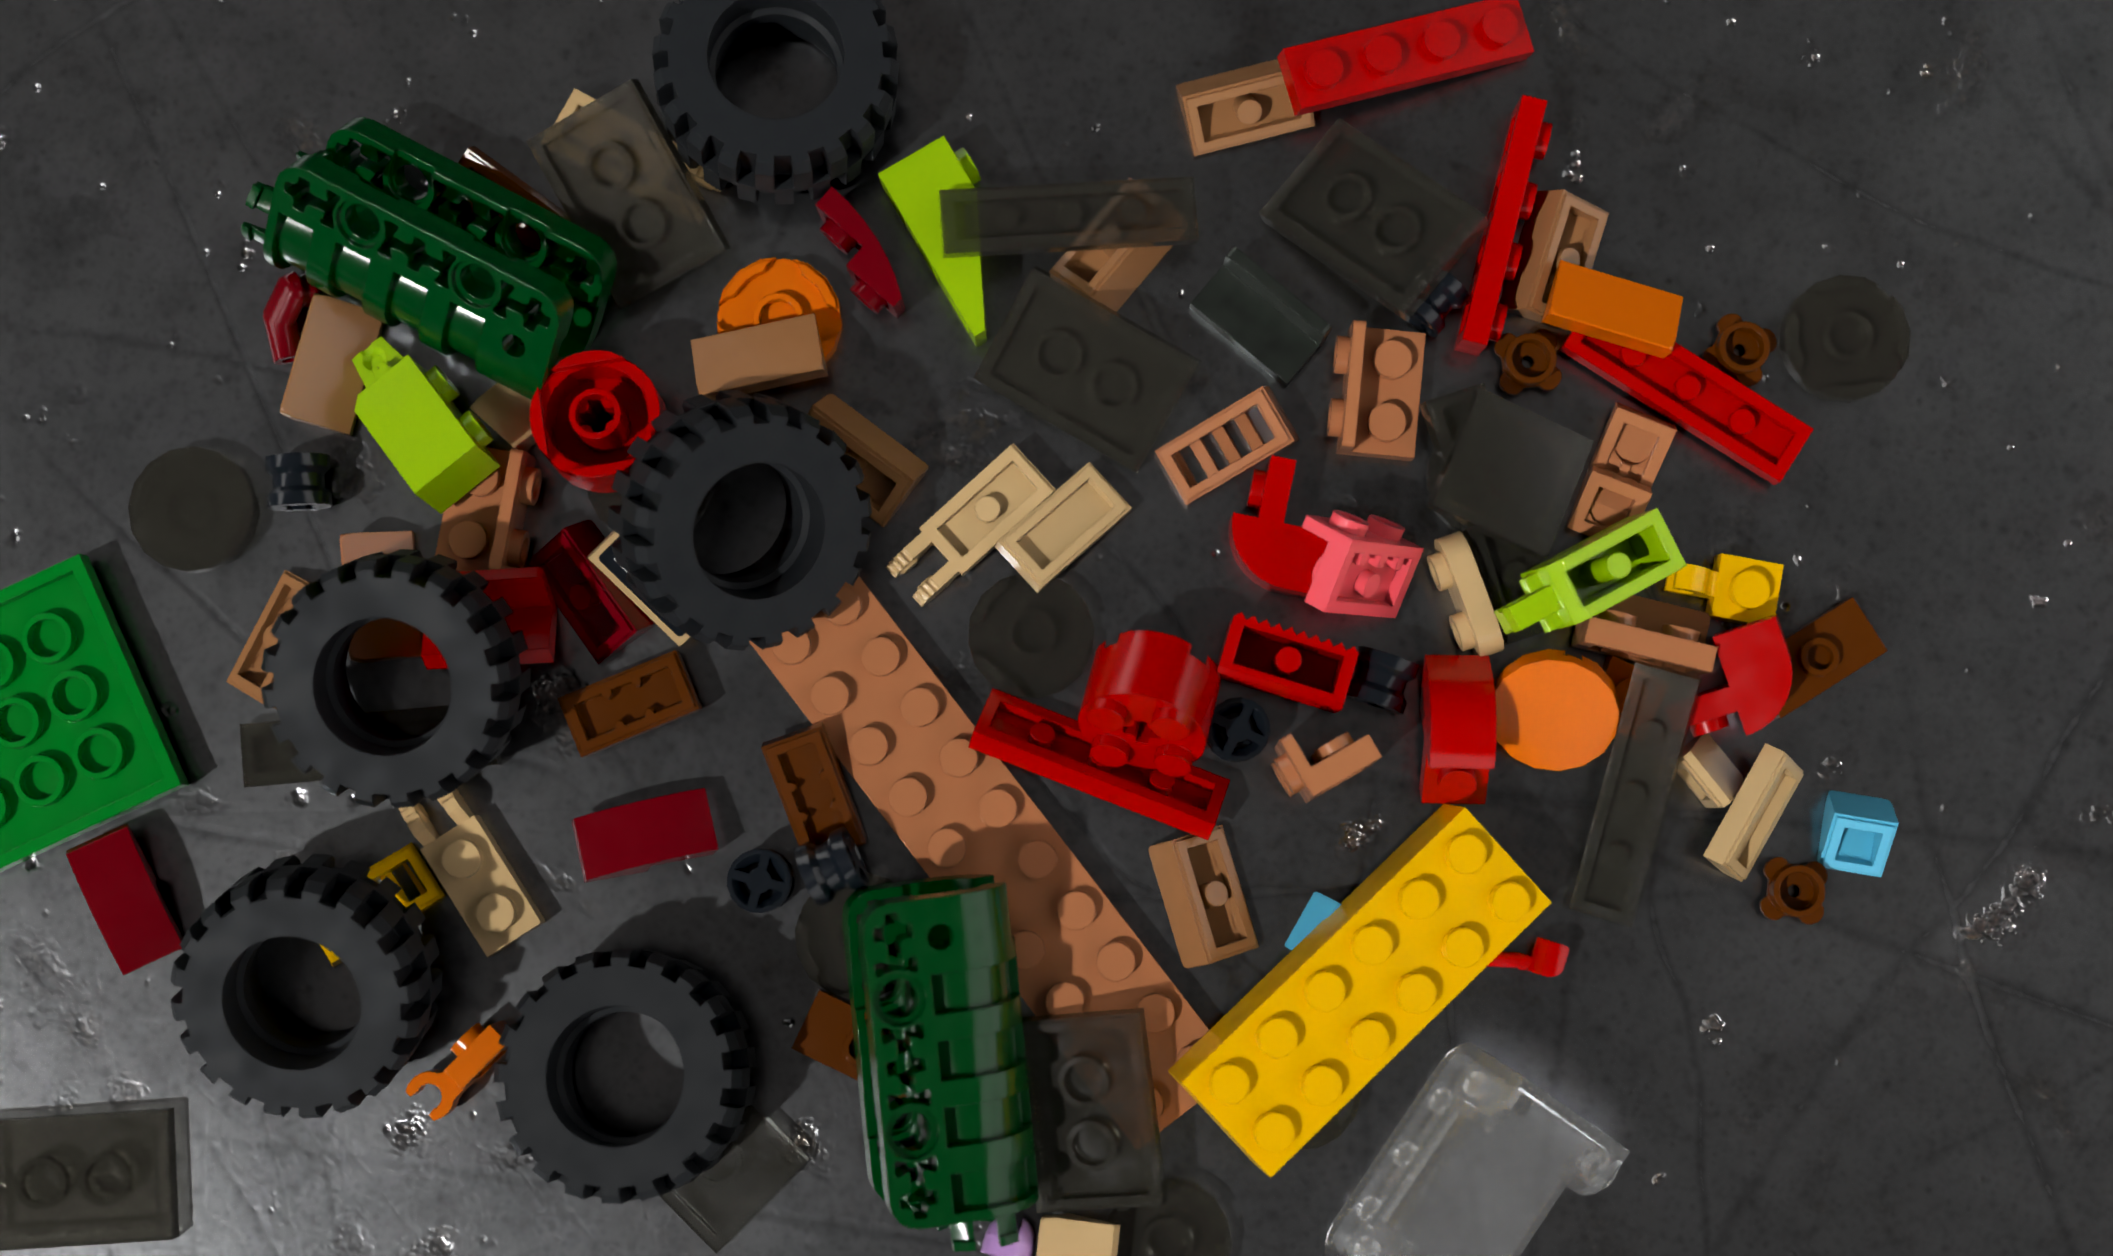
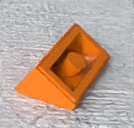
(1613, 309)

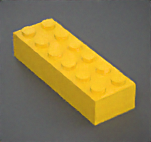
(1359, 987)

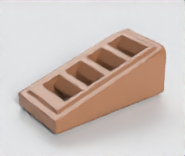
(1275, 418)

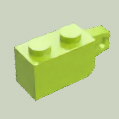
(421, 427)
(1594, 574)

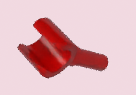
(1546, 959)

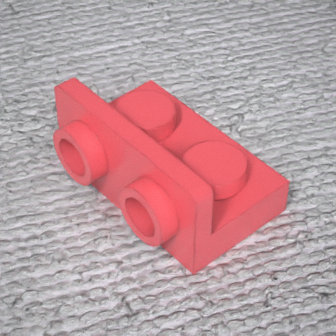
(1363, 565)

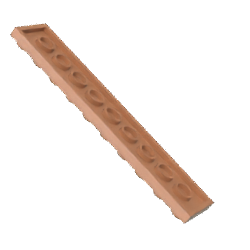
(971, 816)

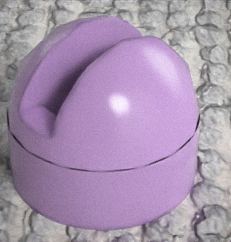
(1023, 1247)

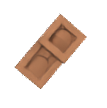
(1621, 470)

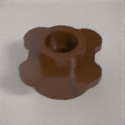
(1753, 338)
(1540, 348)
(1809, 901)

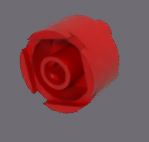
(571, 405)
(1149, 703)

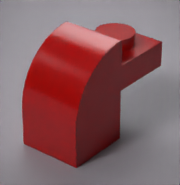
(1266, 548)
(1757, 677)
(1457, 729)

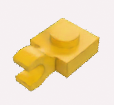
(1735, 588)

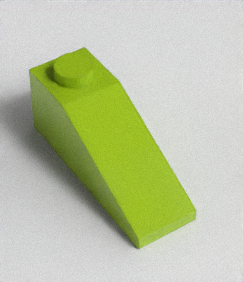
(913, 191)

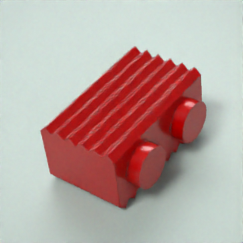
(1286, 663)

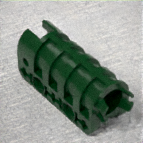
(431, 260)
(958, 1050)

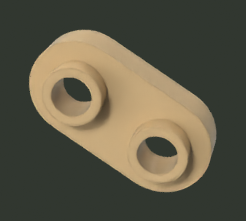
(1456, 570)

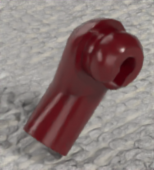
(281, 315)

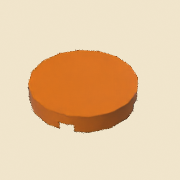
(780, 291)
(1555, 710)

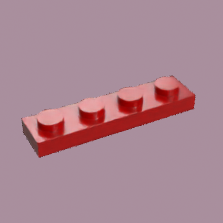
(1404, 54)
(1510, 201)
(1701, 402)
(1058, 750)

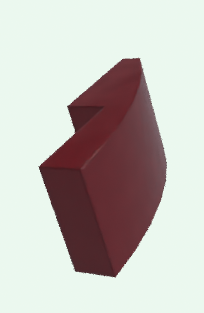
(870, 267)
(644, 835)
(124, 898)

